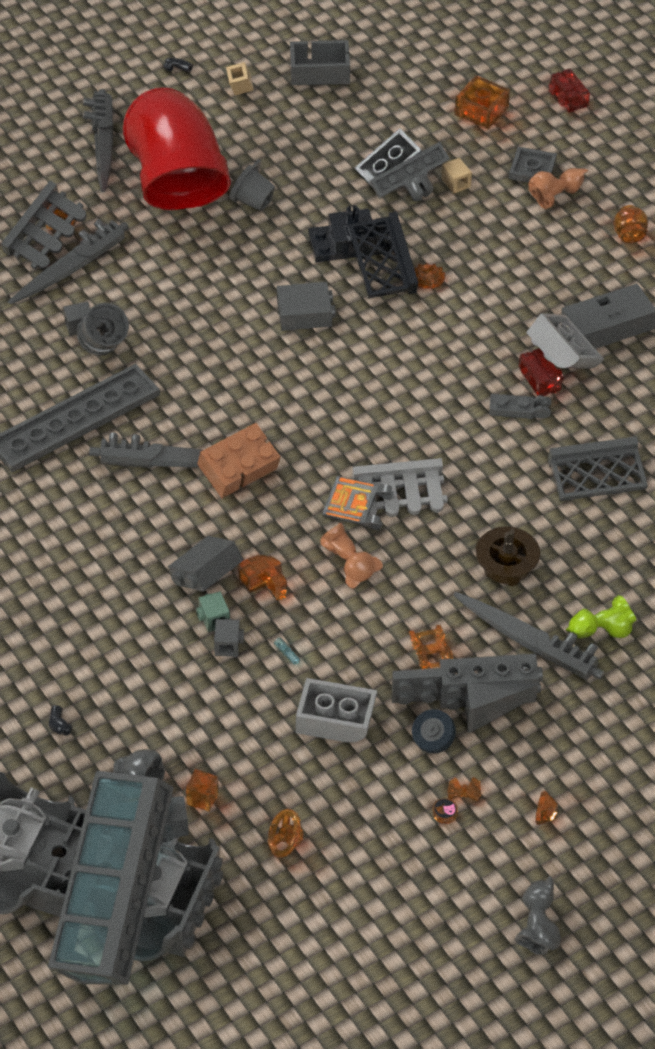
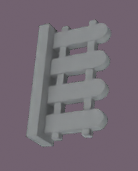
(406, 475)

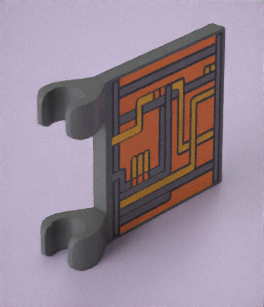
(353, 500)

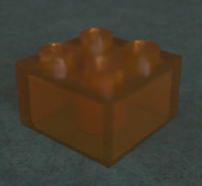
(482, 102)

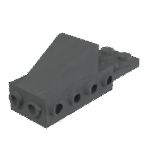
(481, 694)

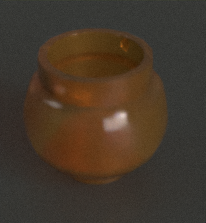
(631, 224)

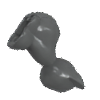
(540, 930)

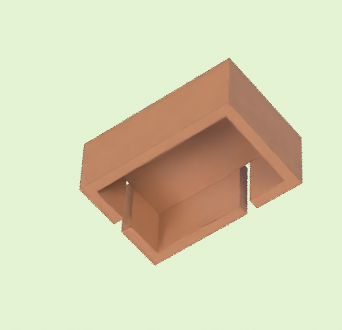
(238, 455)

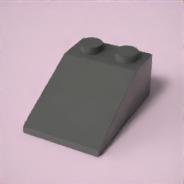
(388, 155)

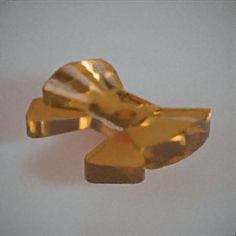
(472, 791)

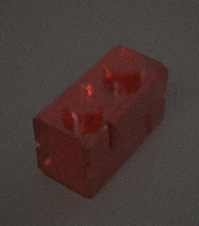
(569, 90)
(540, 373)

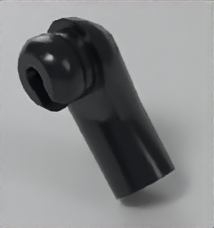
(179, 63)
(57, 723)

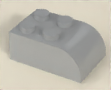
(563, 342)
(334, 711)

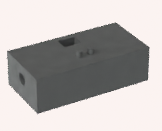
(613, 315)

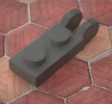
(519, 406)

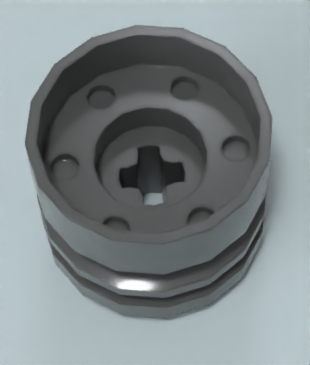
(111, 323)

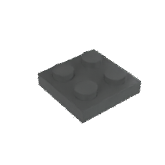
(529, 162)

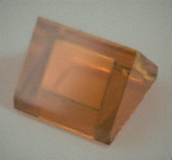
(546, 809)

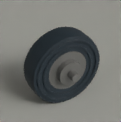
(433, 731)

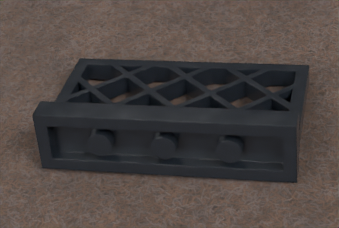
(399, 248)

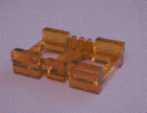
(423, 650)

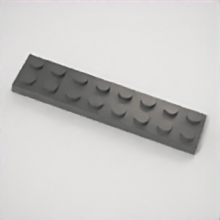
(75, 417)

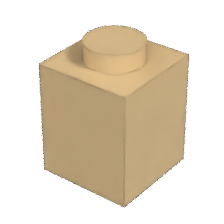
(239, 78)
(456, 175)

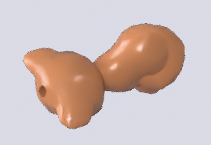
(545, 186)
(359, 565)

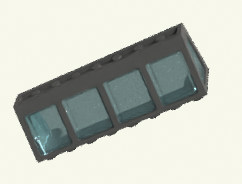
(111, 878)

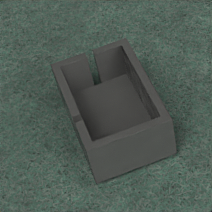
(327, 64)

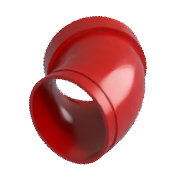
(175, 151)

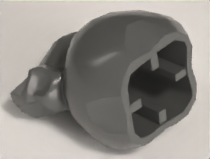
(141, 763)

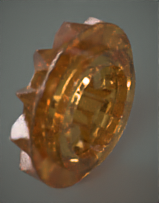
(431, 281)

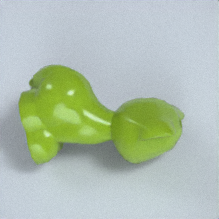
(615, 620)

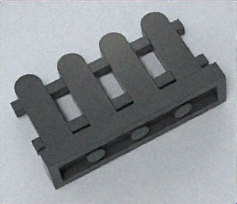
(39, 211)

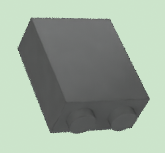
(305, 306)
(205, 563)

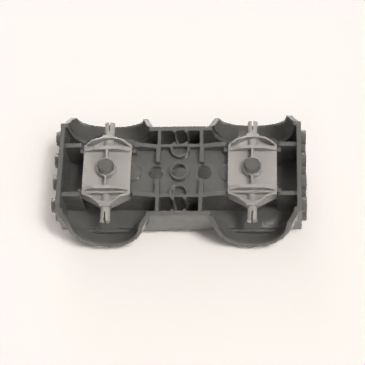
(37, 879)

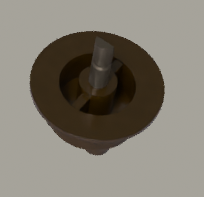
(507, 554)

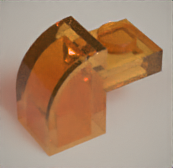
(261, 572)

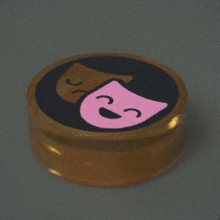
(445, 810)

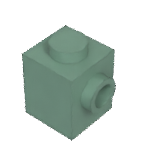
(212, 608)

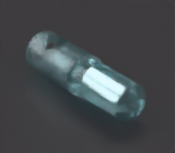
(286, 650)

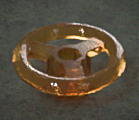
(288, 833)

